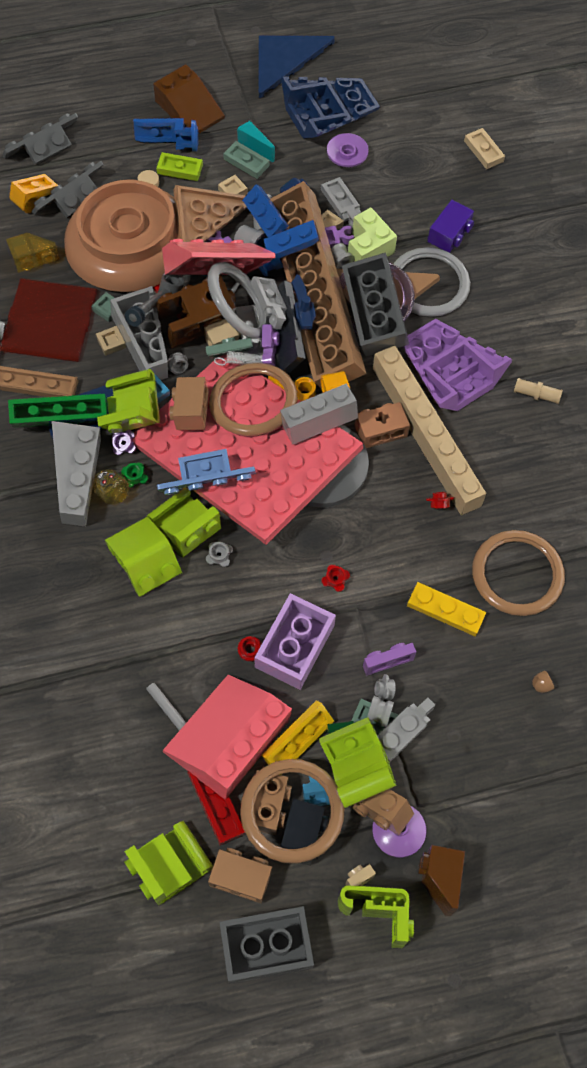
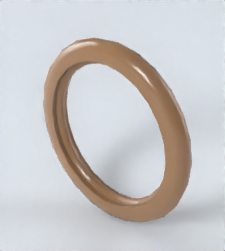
(240, 371)
(538, 606)
(291, 855)

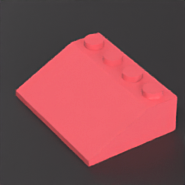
(198, 256)
(228, 734)

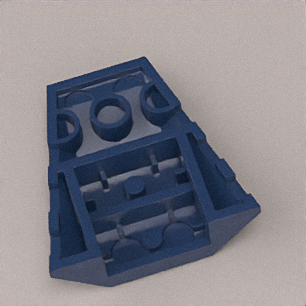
(326, 104)

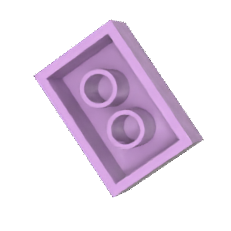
(295, 641)

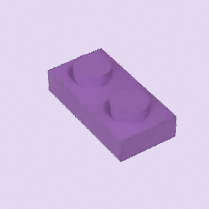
(395, 656)

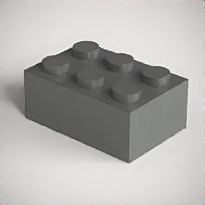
(266, 945)

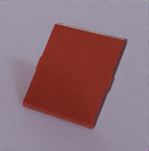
(48, 320)

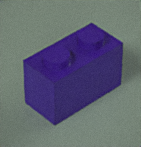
(451, 226)

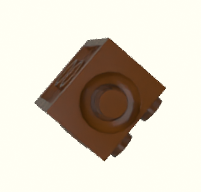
(195, 309)

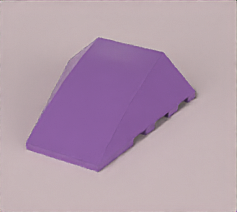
(453, 365)

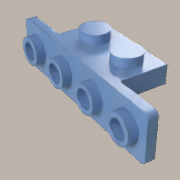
(204, 469)

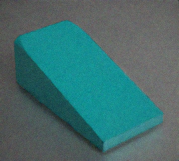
(254, 139)

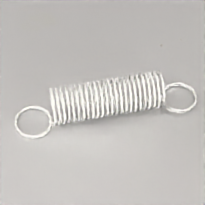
(247, 358)

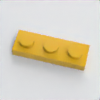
(446, 609)
(299, 734)

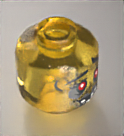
(110, 487)

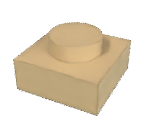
(360, 876)

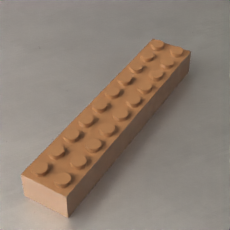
(332, 340)

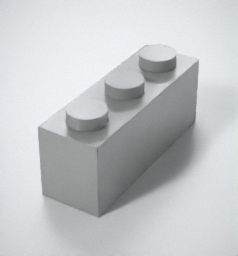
(319, 414)

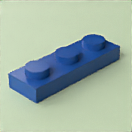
(264, 211)

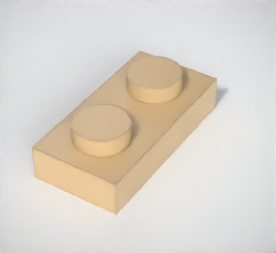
(484, 148)

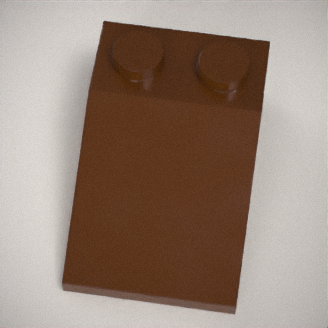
(186, 97)

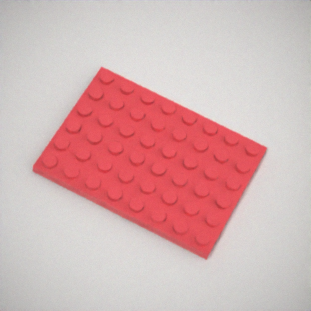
(285, 473)

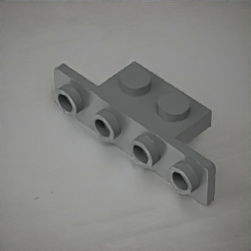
(45, 142)
(71, 195)

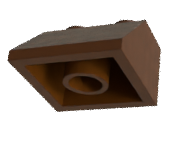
(442, 876)

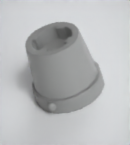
(251, 235)

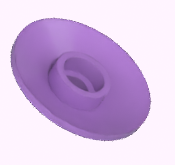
(347, 150)
(407, 842)

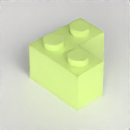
(371, 236)

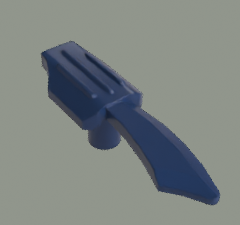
(303, 308)

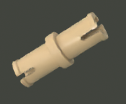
(538, 391)

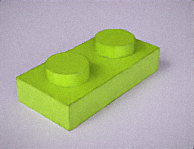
(179, 166)

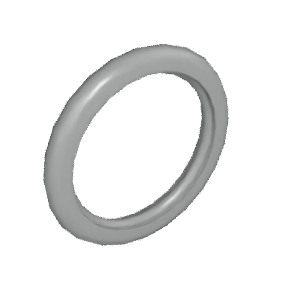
(455, 263)
(223, 307)

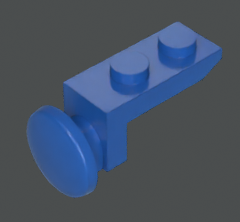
(167, 131)
(288, 243)

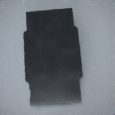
(290, 351)

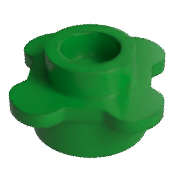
(134, 468)

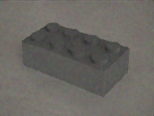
(375, 304)

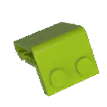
(132, 403)
(185, 521)
(144, 555)
(358, 762)
(168, 863)
(381, 904)

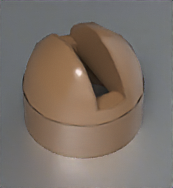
(542, 682)

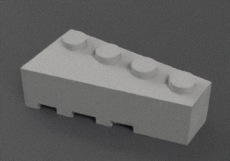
(145, 340)
(75, 462)

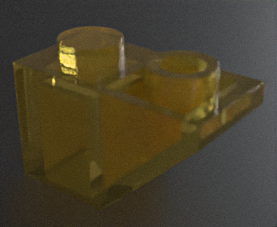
(31, 251)

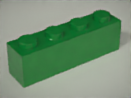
(64, 409)

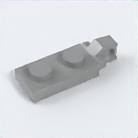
(341, 200)
(270, 300)
(405, 728)

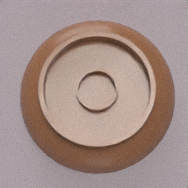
(120, 235)

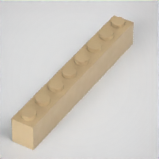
(429, 431)

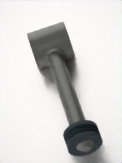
(168, 284)

